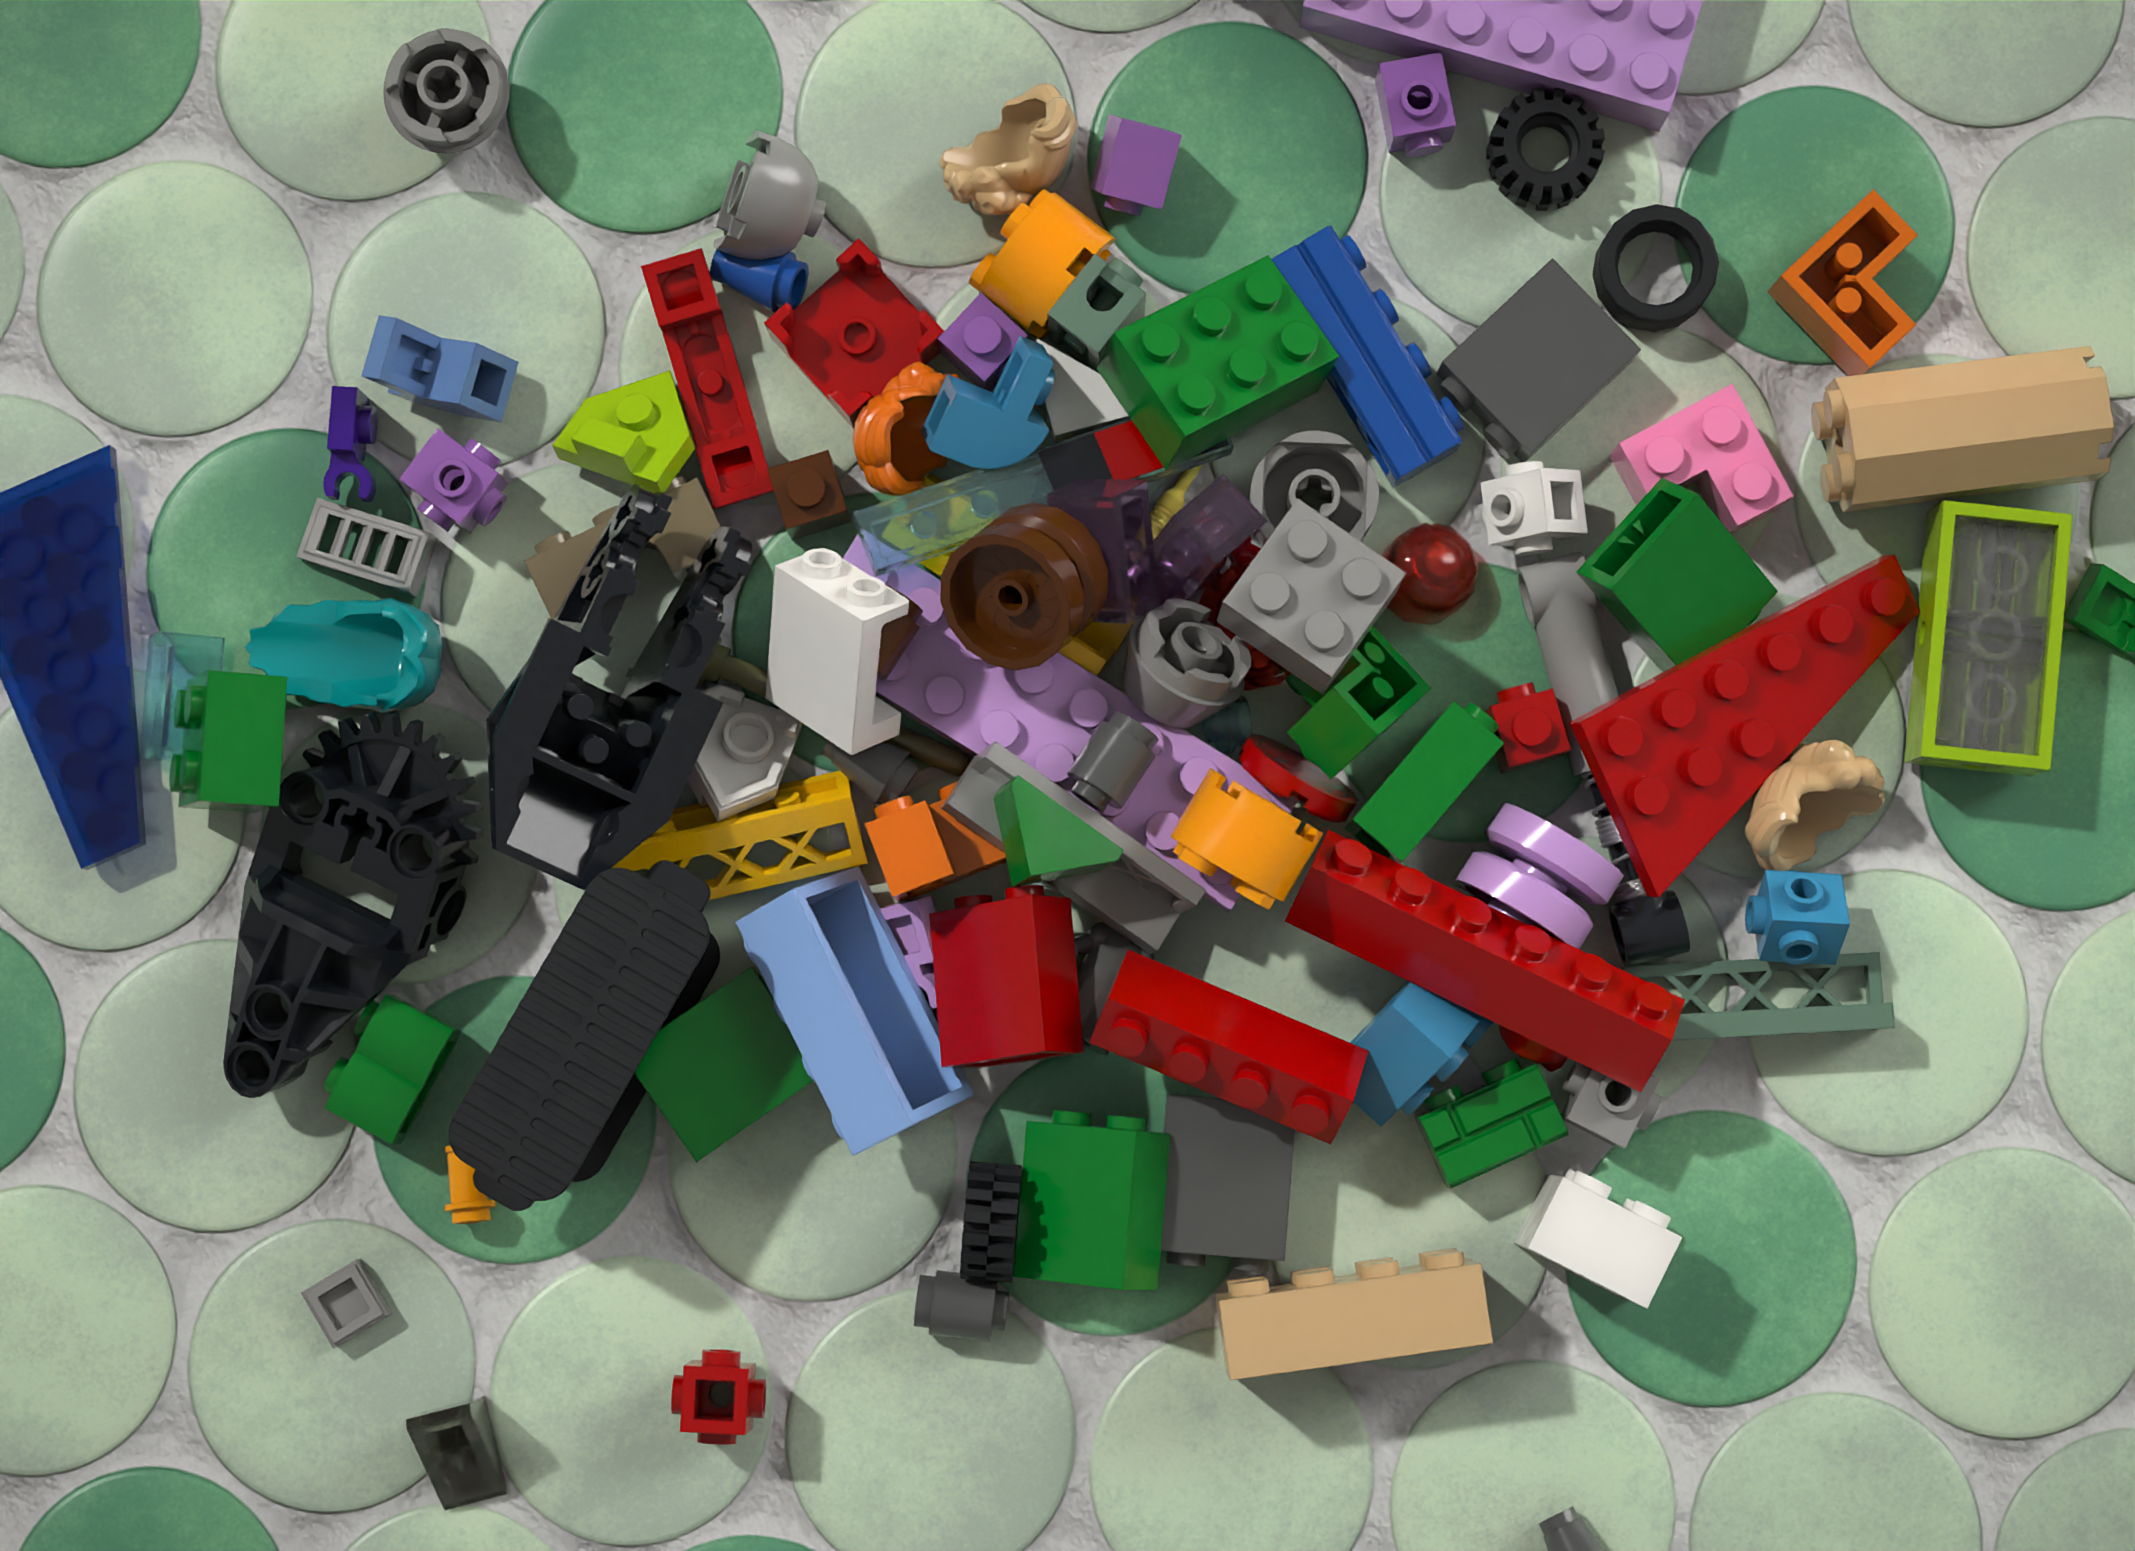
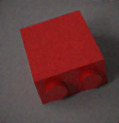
(1006, 979)

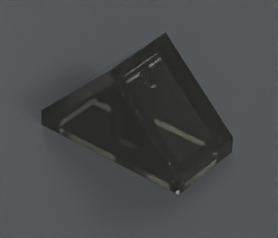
(459, 1452)

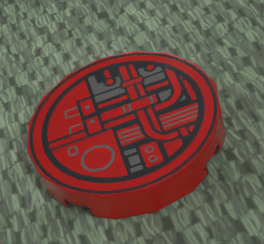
(1292, 775)

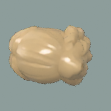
(1016, 157)
(1808, 796)

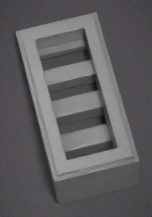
(414, 561)

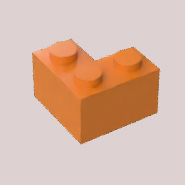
(1834, 289)
(926, 847)

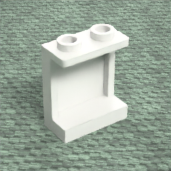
(828, 648)

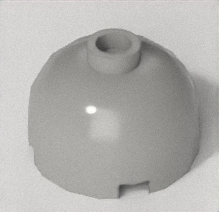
(769, 201)

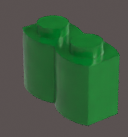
(391, 1068)

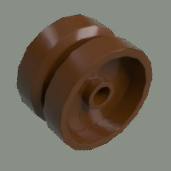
(1024, 586)

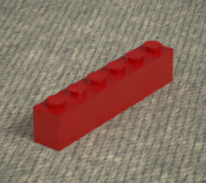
(1486, 961)

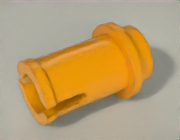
(466, 1201)

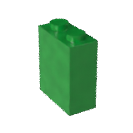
(1676, 576)
(1426, 782)
(723, 1064)
(1092, 1202)

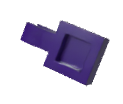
(350, 429)

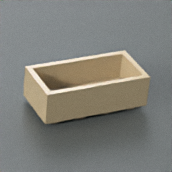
(1353, 1316)

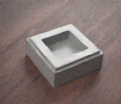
(346, 1303)

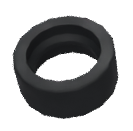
(1682, 228)

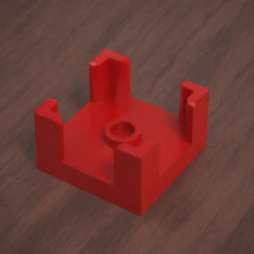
(854, 333)

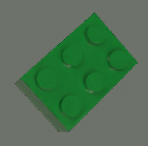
(1217, 362)

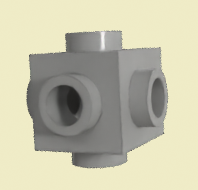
(1594, 1114)

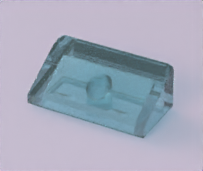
(170, 663)

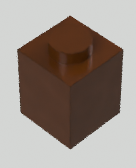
(809, 495)

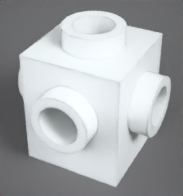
(1533, 507)

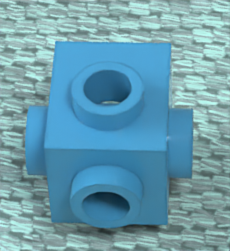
(1798, 917)

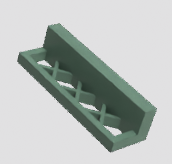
(1772, 1019)

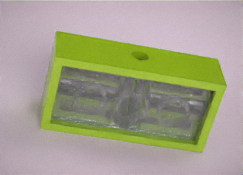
(1988, 638)

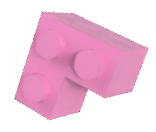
(1715, 449)

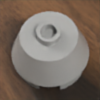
(446, 91)
(1183, 665)

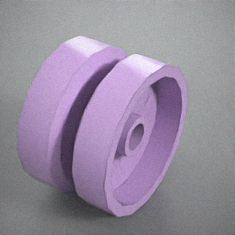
(1542, 871)

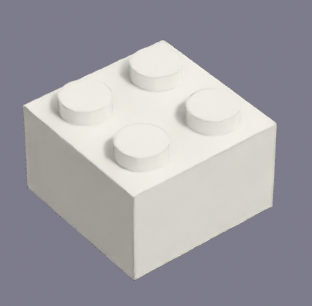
(1598, 1239)

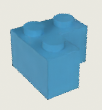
(1407, 1045)

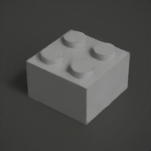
(1310, 596)

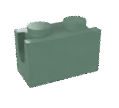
(1095, 307)

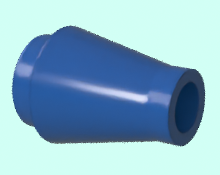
(764, 281)

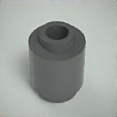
(1112, 762)
(960, 1306)

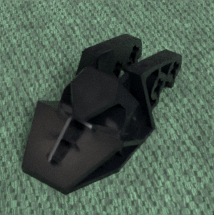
(595, 772)

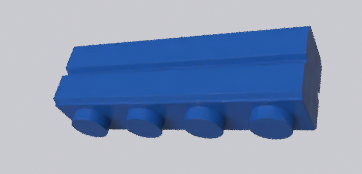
(1375, 373)

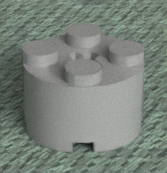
(1318, 462)

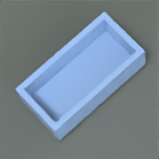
(852, 1008)

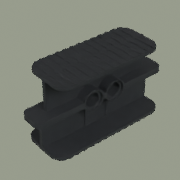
(570, 1053)

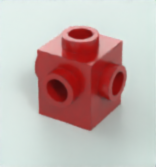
(701, 1414)

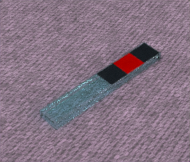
(955, 510)

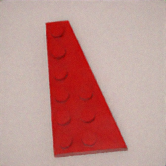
(1711, 730)

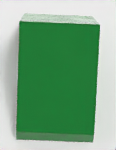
(1045, 838)

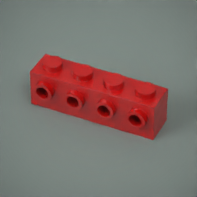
(1229, 1047)

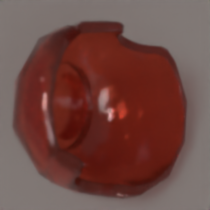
(1438, 573)

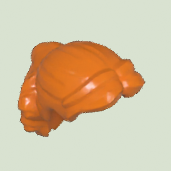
(890, 436)

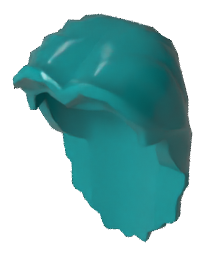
(352, 653)

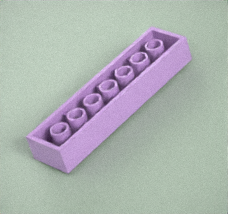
(1047, 720)

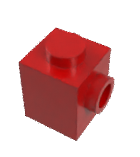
(1528, 727)

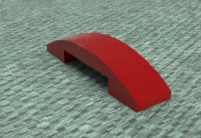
(708, 378)

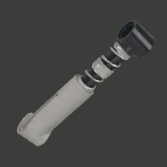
(1579, 672)

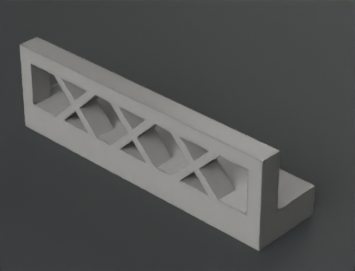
(1133, 896)

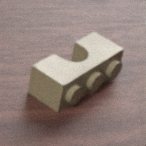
(685, 534)

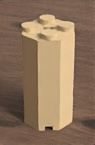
(1963, 429)

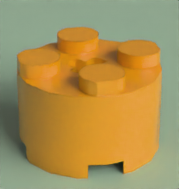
(1039, 260)
(1245, 839)

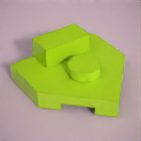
(630, 434)

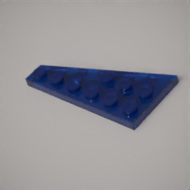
(71, 650)

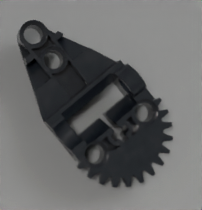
(318, 946)

